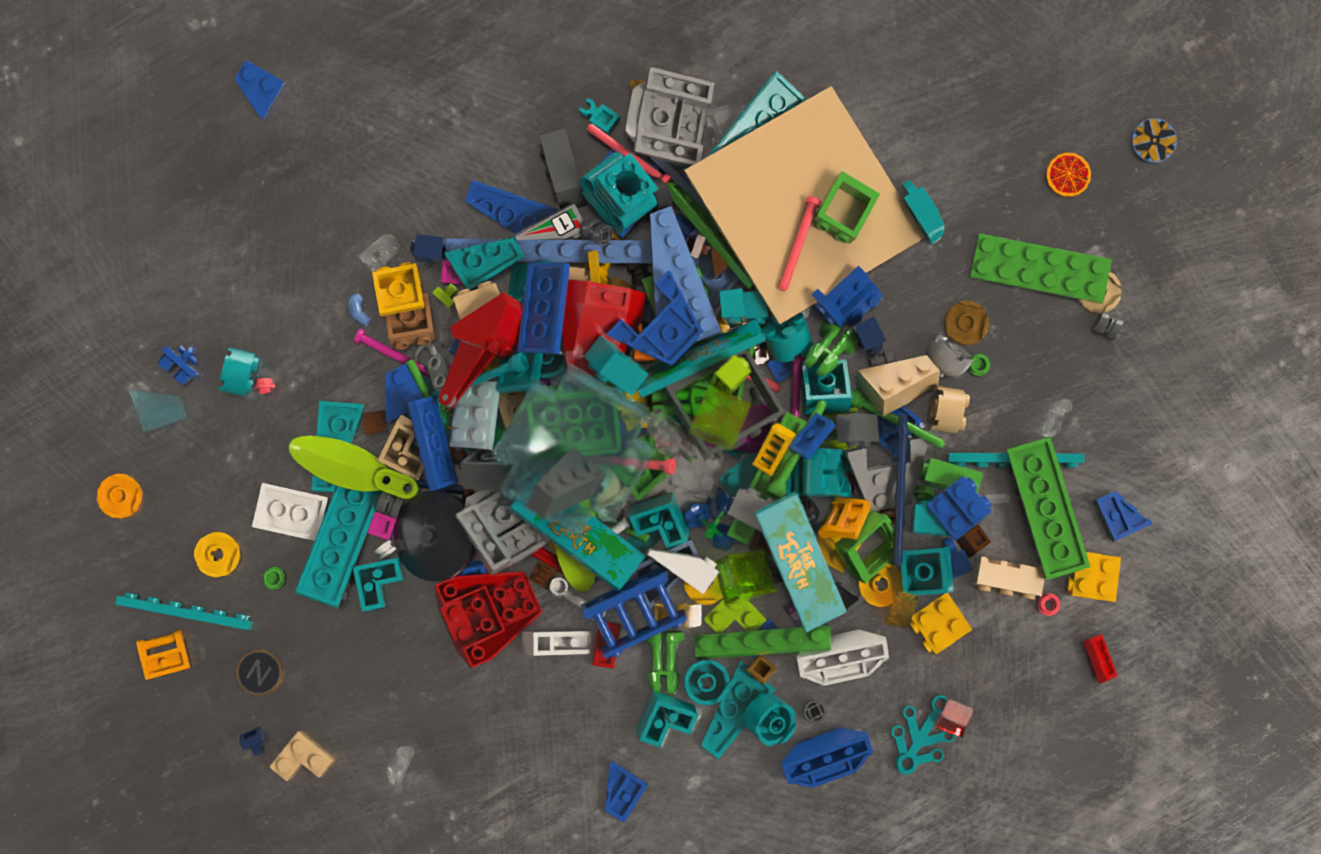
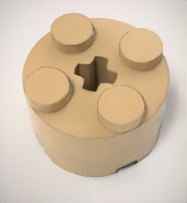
(947, 410)

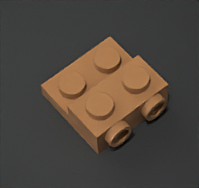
(411, 327)

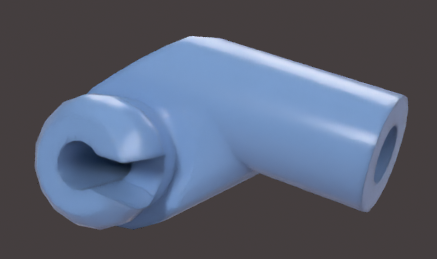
(354, 308)
(713, 505)

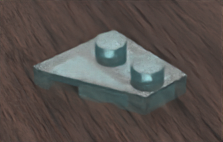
(157, 409)

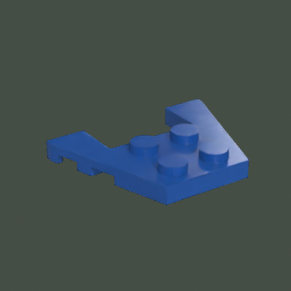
(669, 332)

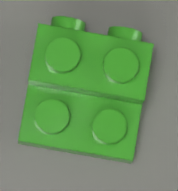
(650, 477)

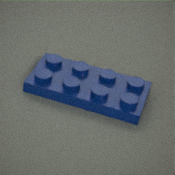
(543, 307)
(432, 443)

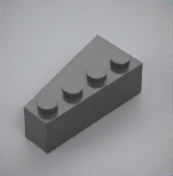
(566, 485)

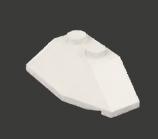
(851, 657)

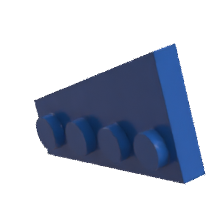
(505, 207)

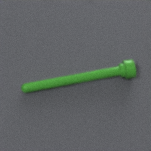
(859, 400)
(777, 488)

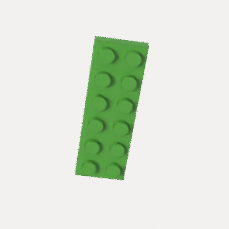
(1041, 268)
(1048, 508)

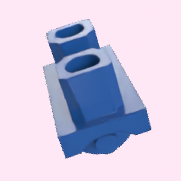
(186, 372)

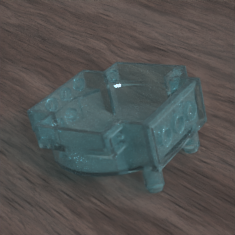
(583, 416)

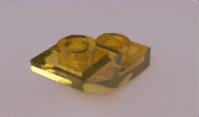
(901, 609)
(692, 611)

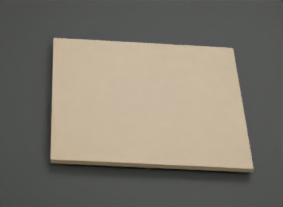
(760, 194)

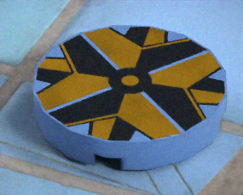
(1154, 140)

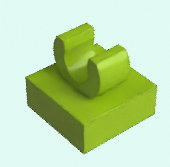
(446, 295)

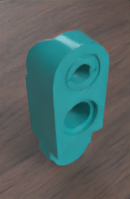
(923, 211)

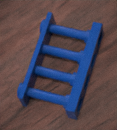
(636, 590)

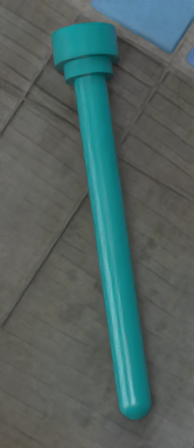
(517, 363)

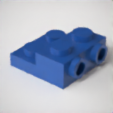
(855, 296)
(887, 431)
(960, 507)

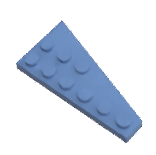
(672, 254)

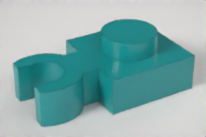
(601, 117)

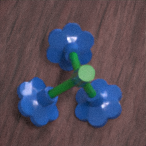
(699, 514)

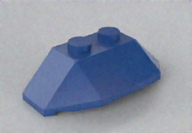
(826, 757)

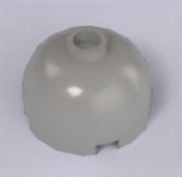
(949, 357)

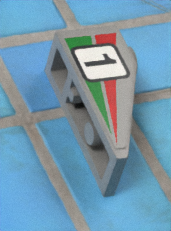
(558, 225)

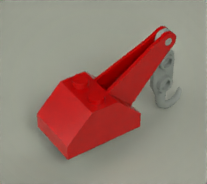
(482, 335)

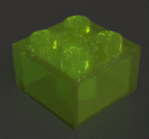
(720, 418)
(745, 577)

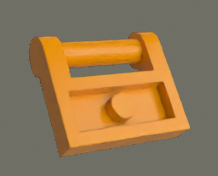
(850, 521)
(163, 662)

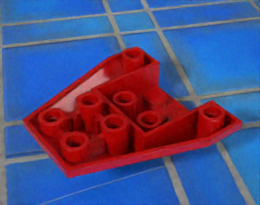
(593, 311)
(485, 612)

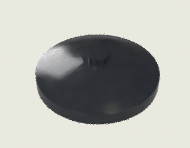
(431, 537)

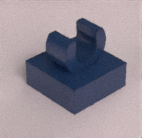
(253, 740)

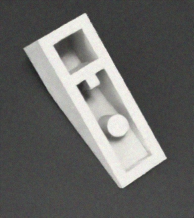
(690, 568)
(557, 642)

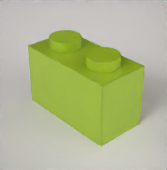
(731, 375)

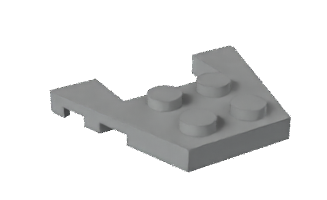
(879, 482)

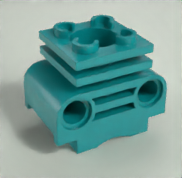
(613, 207)
(821, 475)

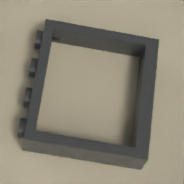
(753, 431)

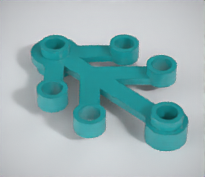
(919, 738)

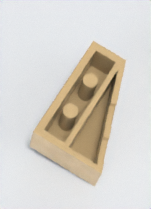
(898, 382)
(1008, 578)

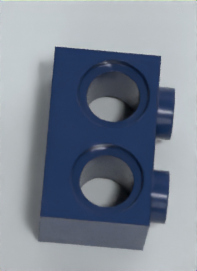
(428, 249)
(869, 336)

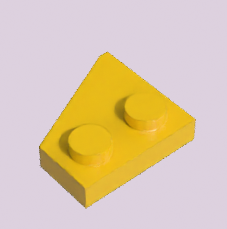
(597, 272)

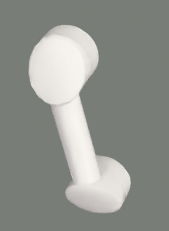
(559, 588)

